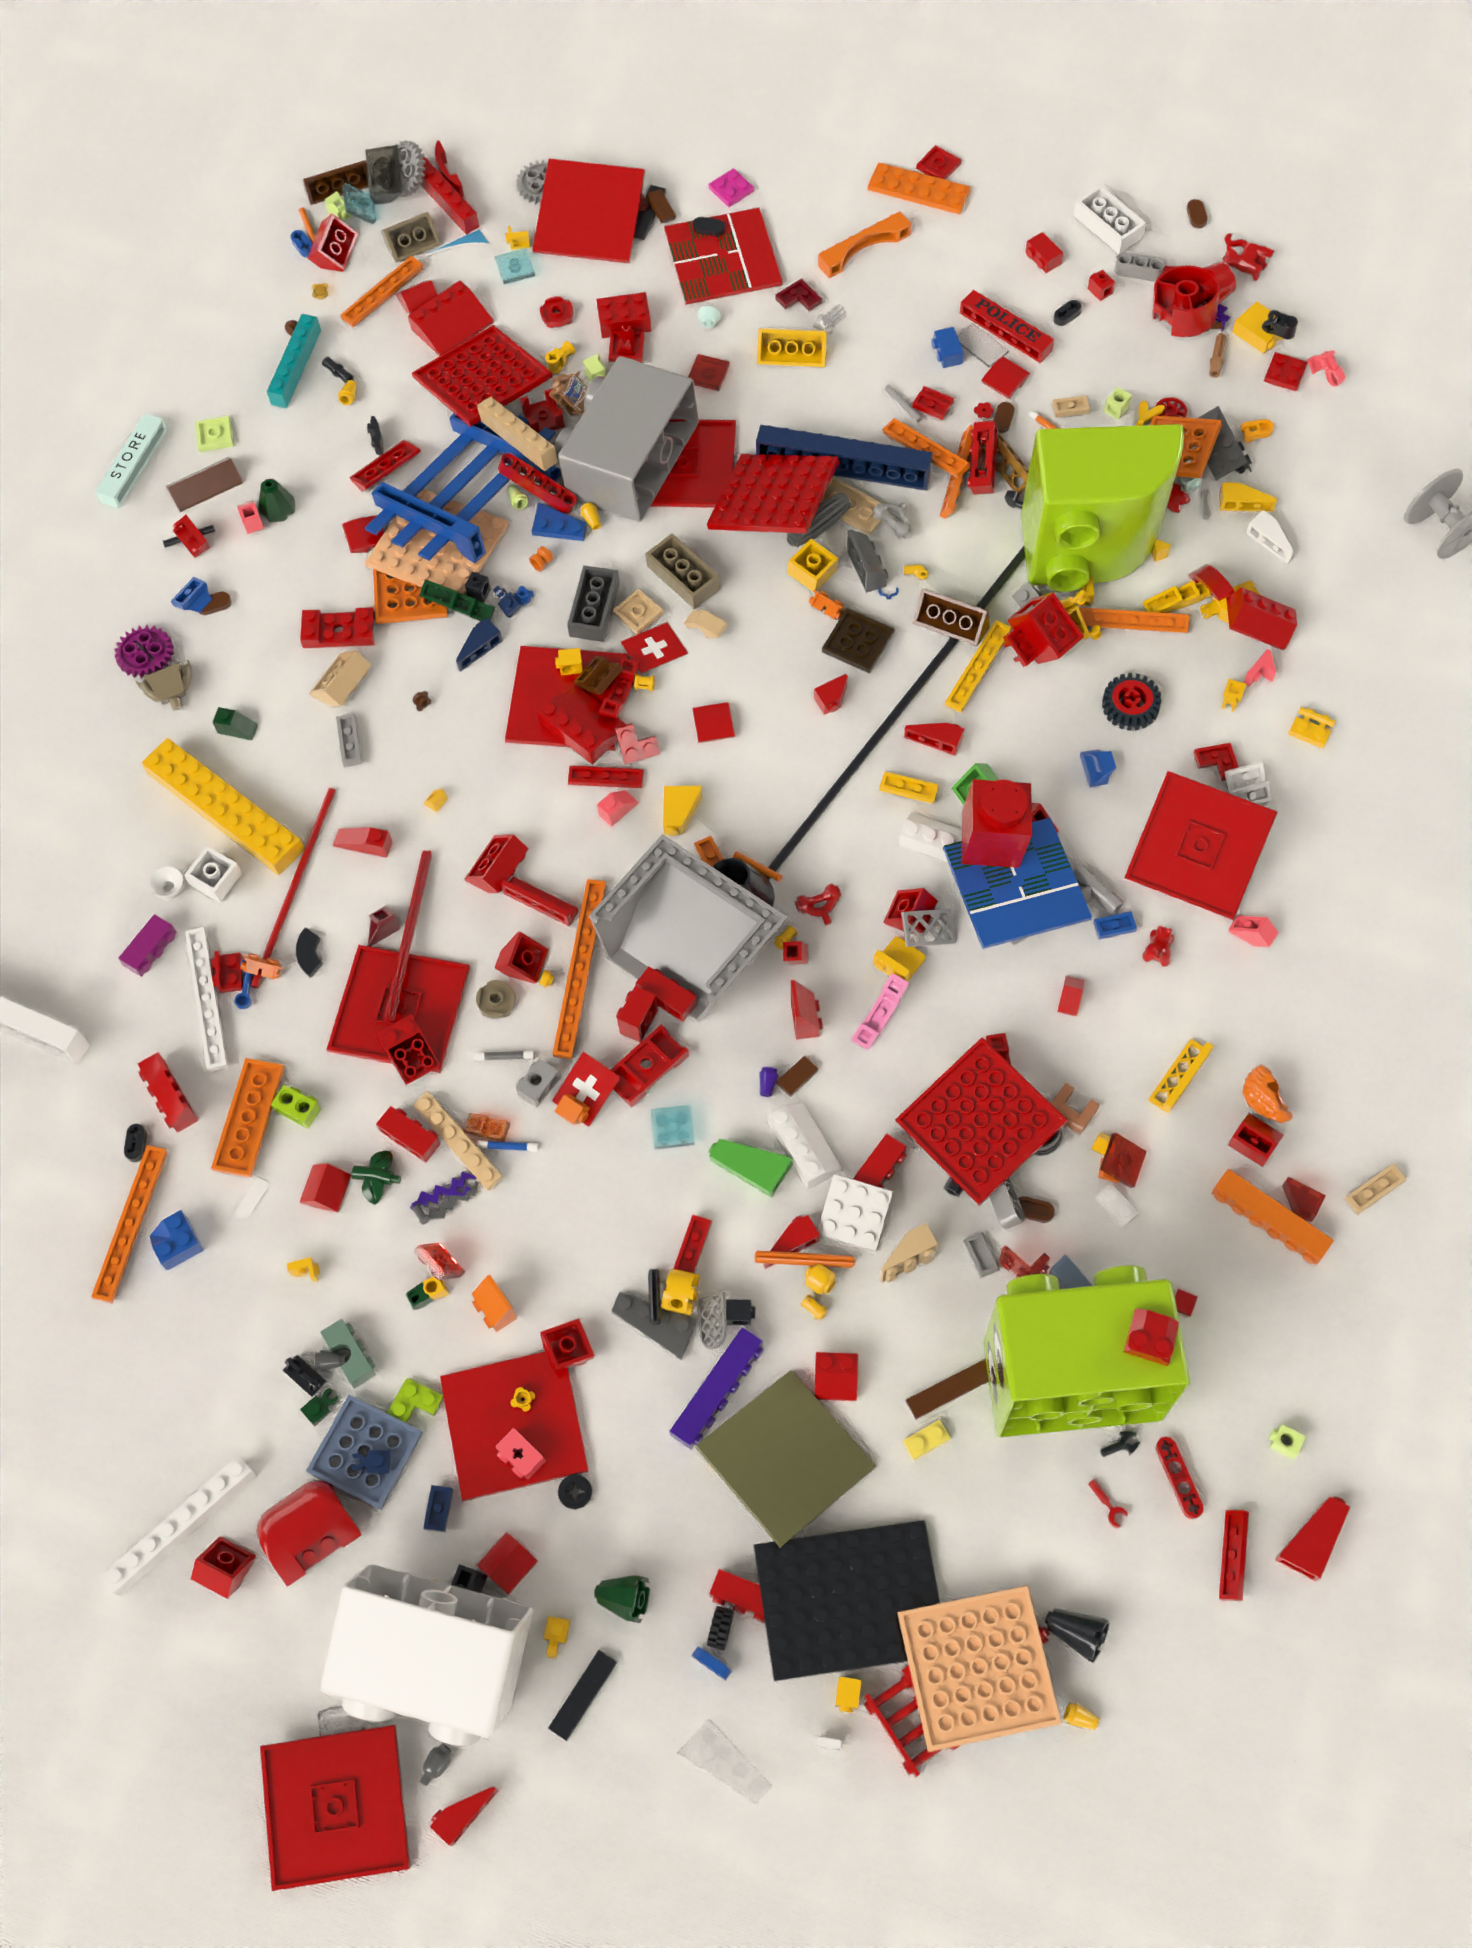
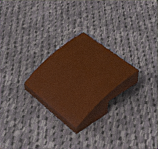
(598, 675)

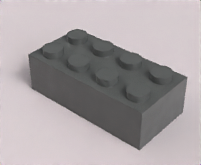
(593, 603)

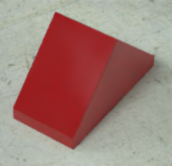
(1071, 996)

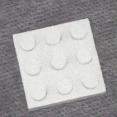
(855, 1212)

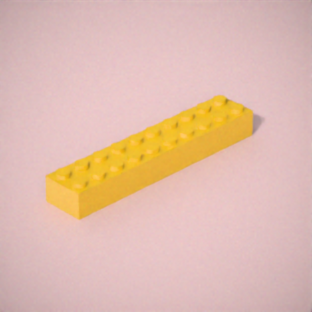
(223, 806)

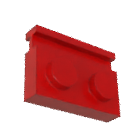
(933, 403)

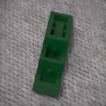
(456, 601)

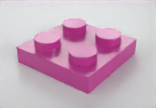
(731, 187)

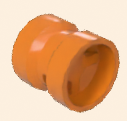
(541, 558)

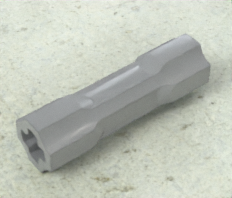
(1108, 899)

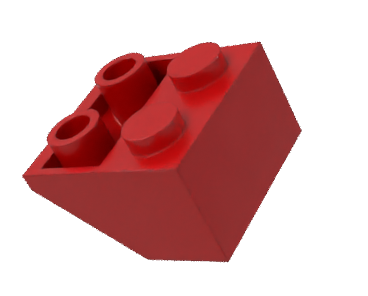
(1255, 1139)

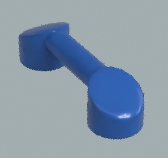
(243, 1000)

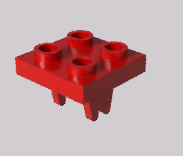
(626, 344)

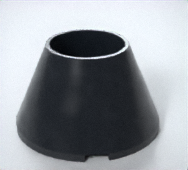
(749, 877)

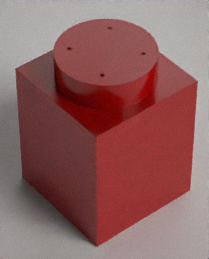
(996, 823)

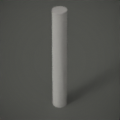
(903, 403)

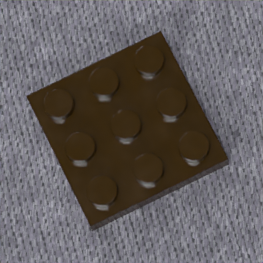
(858, 640)

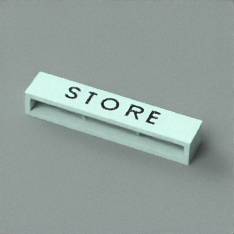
(131, 460)

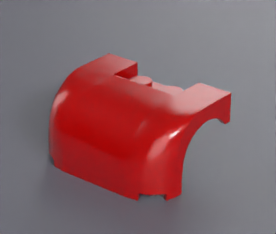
(304, 1529)

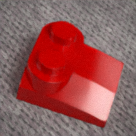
(1151, 1336)
(566, 1345)

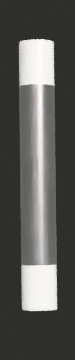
(504, 1055)

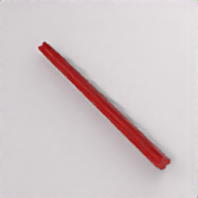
(408, 934)

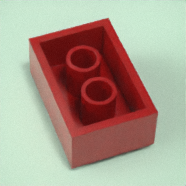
(623, 311)

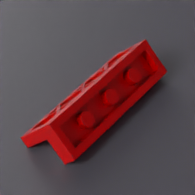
(539, 900)

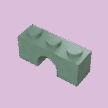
(340, 1337)

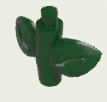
(376, 1176)

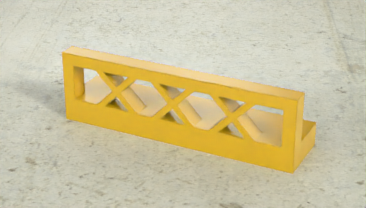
(1187, 1076)

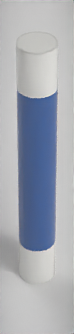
(507, 1145)

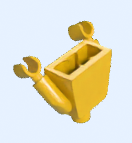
(1074, 612)

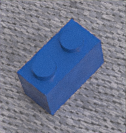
(948, 347)

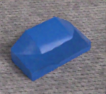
(193, 596)
(1097, 766)

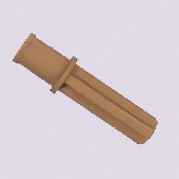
(1217, 358)

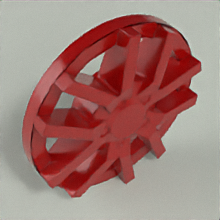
(1172, 409)

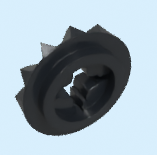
(567, 1485)

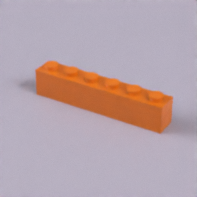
(1272, 1217)

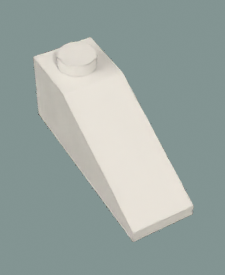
(1268, 533)

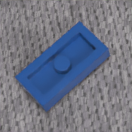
(1115, 925)

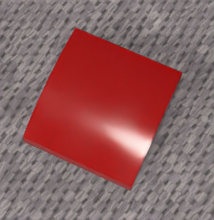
(1005, 377)
(357, 537)
(713, 722)

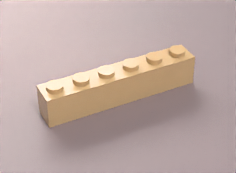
(517, 433)

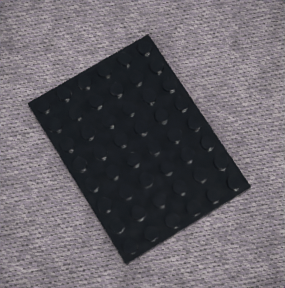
(838, 1597)

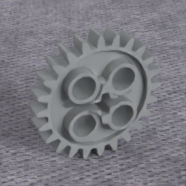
(410, 166)
(531, 181)

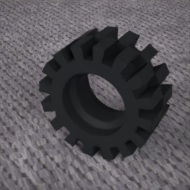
(720, 1628)

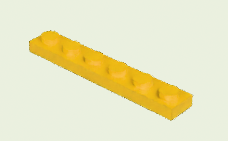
(977, 667)

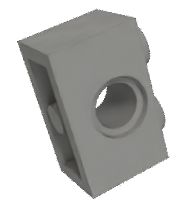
(536, 1093)

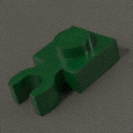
(317, 1408)

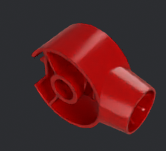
(1185, 287)

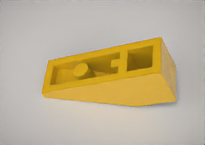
(1244, 498)

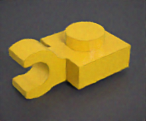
(556, 1633)

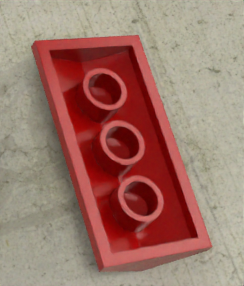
(384, 465)

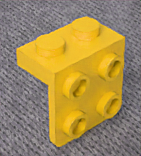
(899, 959)

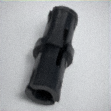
(337, 369)

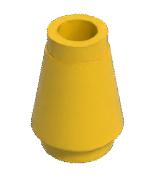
(347, 393)
(590, 514)
(1080, 1717)

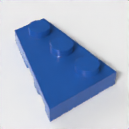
(556, 524)

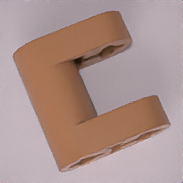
(1076, 1121)

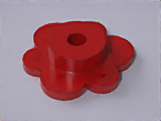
(983, 410)

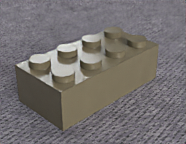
(683, 571)

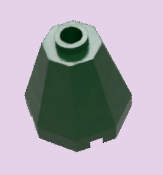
(275, 501)
(624, 1596)

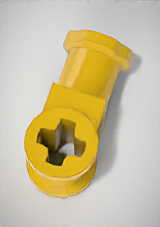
(557, 358)

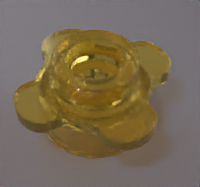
(320, 291)

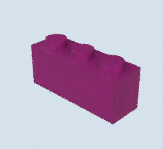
(147, 945)

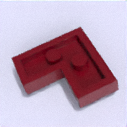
(800, 292)

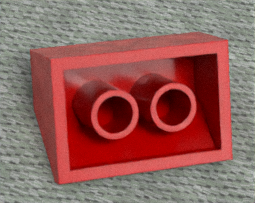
(333, 244)
(497, 863)

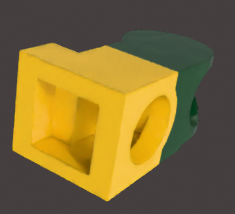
(426, 1292)

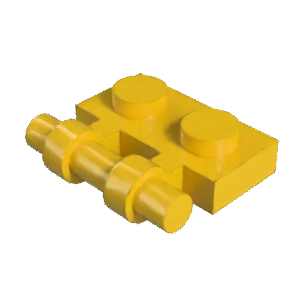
(1309, 731)

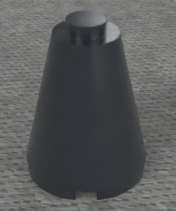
(1079, 1631)

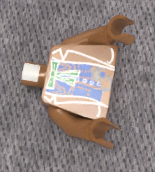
(570, 392)

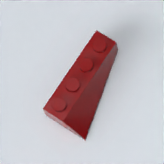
(167, 1091)

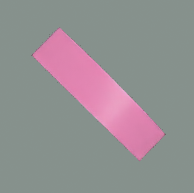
(881, 1012)

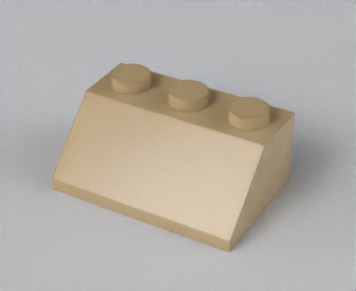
(341, 678)

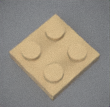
(637, 611)

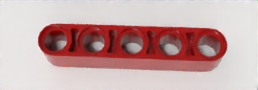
(528, 481)

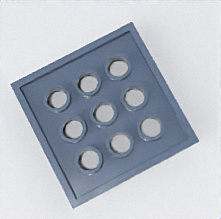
(342, 1428)

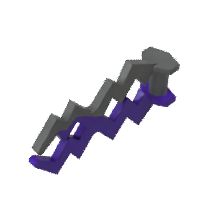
(451, 1193)

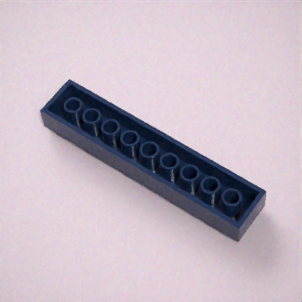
(856, 458)

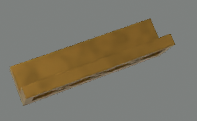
(1014, 460)

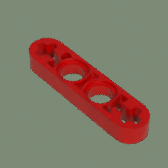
(1176, 1478)

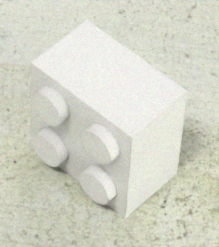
(213, 874)

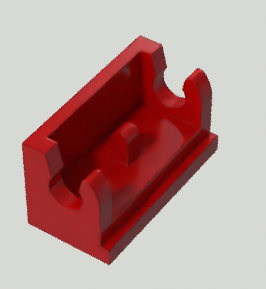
(190, 536)

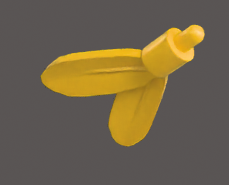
(1145, 415)

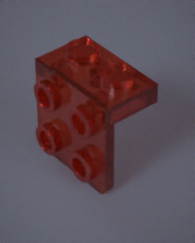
(1013, 1262)

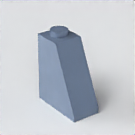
(1068, 1274)

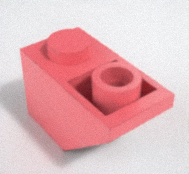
(250, 517)

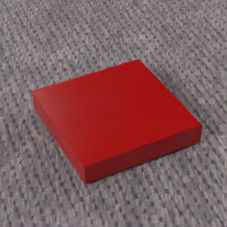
(938, 163)

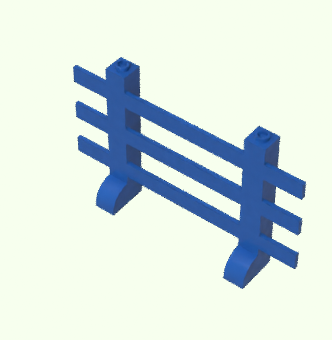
(430, 515)

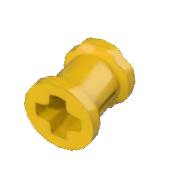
(644, 682)

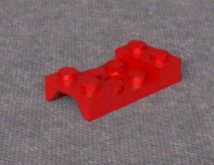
(319, 628)
(660, 1051)

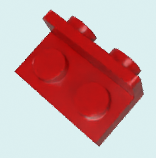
(228, 974)

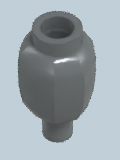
(435, 1763)

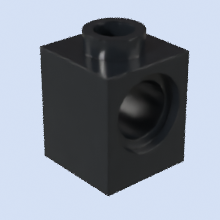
(478, 587)
(739, 1312)

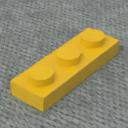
(909, 787)

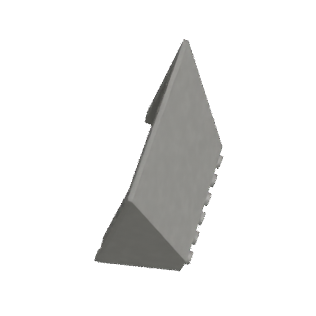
(684, 922)

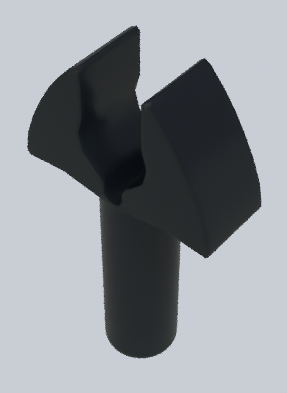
(1121, 1445)

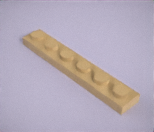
(458, 1140)

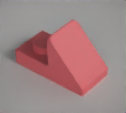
(1263, 667)

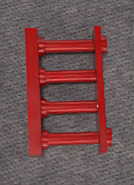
(872, 1707)

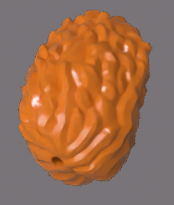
(1263, 1095)

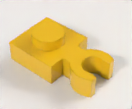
(1233, 693)

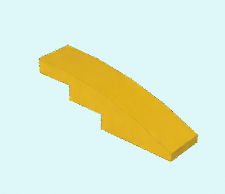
(1177, 598)

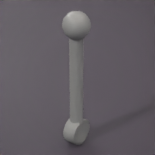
(1204, 493)

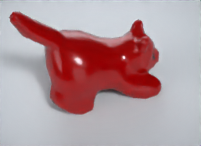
(1159, 946)

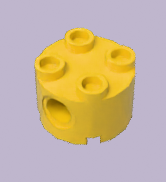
(680, 1291)

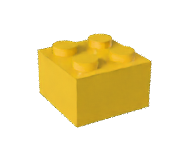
(812, 565)

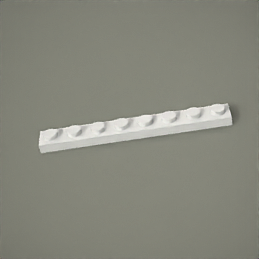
(206, 999)

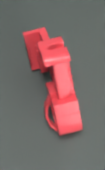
(1327, 361)

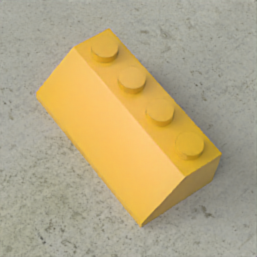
(791, 347)

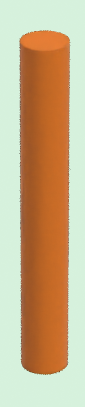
(307, 224)
(765, 870)

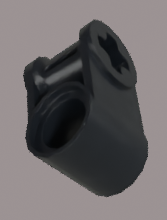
(1282, 325)

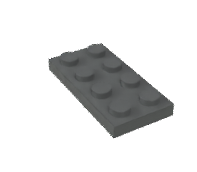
(1226, 451)

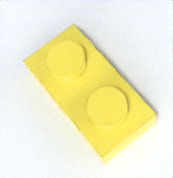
(926, 1440)

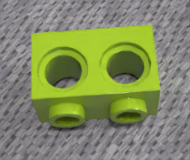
(293, 1109)

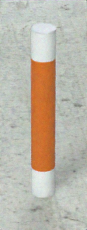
(1041, 420)

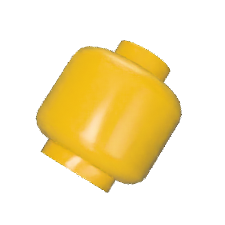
(820, 1279)

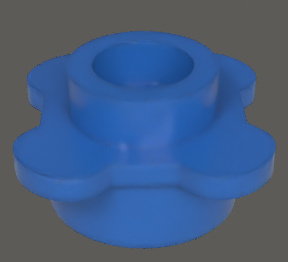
(527, 595)

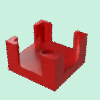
(543, 413)

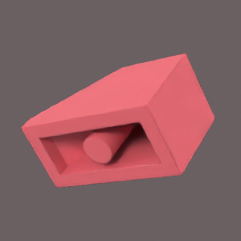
(615, 806)
(1254, 930)

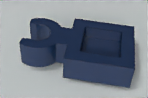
(376, 1462)

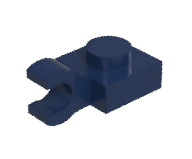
(508, 603)

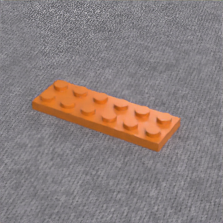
(919, 188)
(248, 1118)

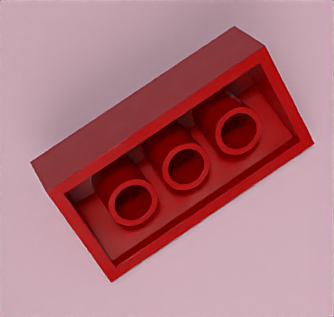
(1261, 618)

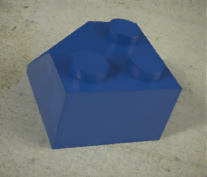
(175, 1240)

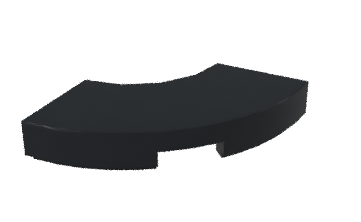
(306, 952)

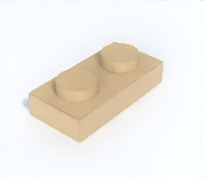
(1070, 406)

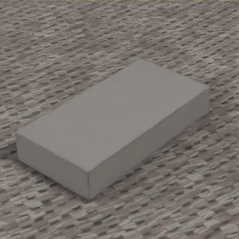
(981, 1255)

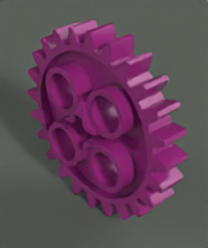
(153, 642)

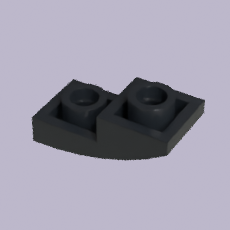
(376, 437)

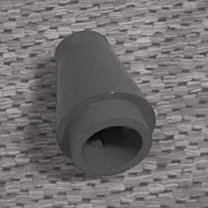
(328, 1360)

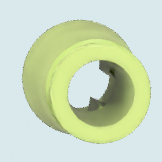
(517, 497)

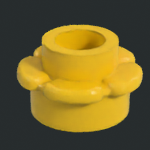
(546, 979)

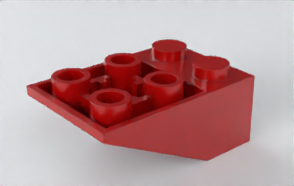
(407, 1049)

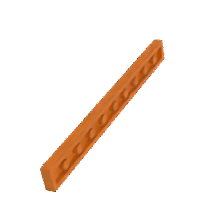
(578, 972)

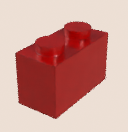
(1044, 252)

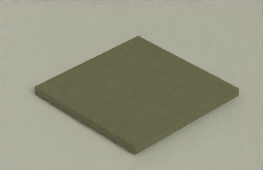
(785, 1458)

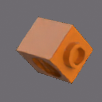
(572, 1109)

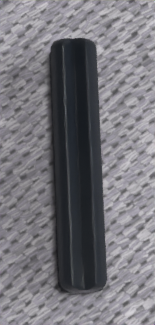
(654, 1296)

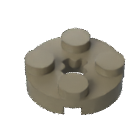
(488, 992)

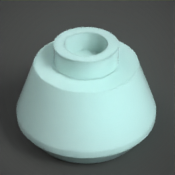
(708, 316)

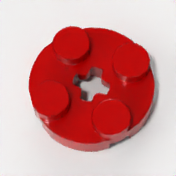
(554, 319)

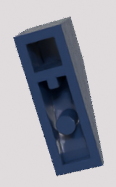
(479, 642)

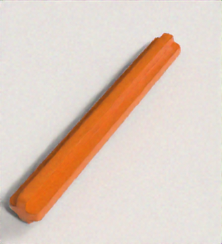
(807, 1259)

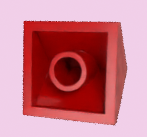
(325, 1187)
(507, 1563)

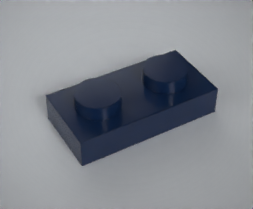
(438, 1508)

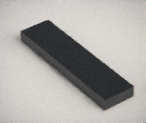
(646, 217)
(582, 1695)

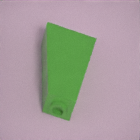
(754, 1166)

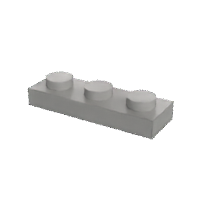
(349, 740)

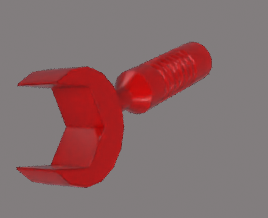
(1105, 1500)

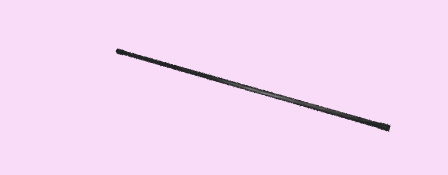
(888, 722)

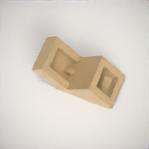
(709, 624)

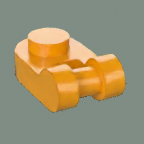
(1262, 427)

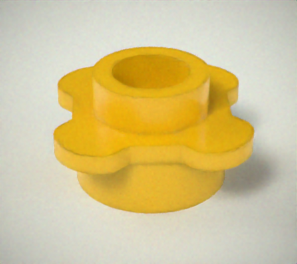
(521, 1393)

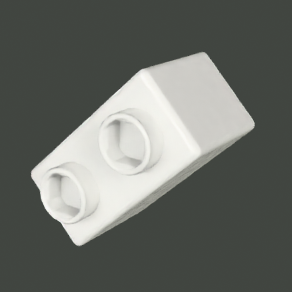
(425, 1653)

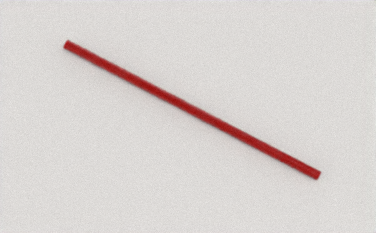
(295, 882)

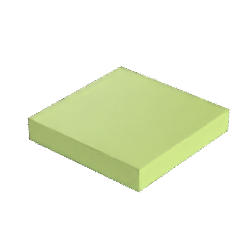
(214, 433)

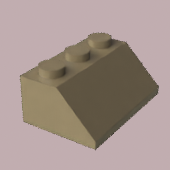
(410, 237)

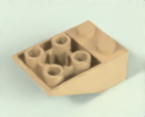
(915, 1248)

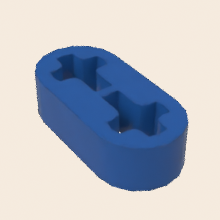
(304, 242)
(711, 1663)

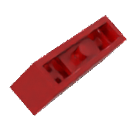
(978, 481)

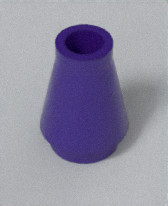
(768, 1078)

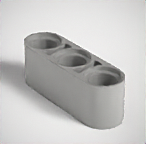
(1139, 266)
(1007, 1205)

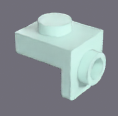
(1190, 483)

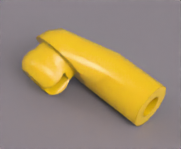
(918, 570)

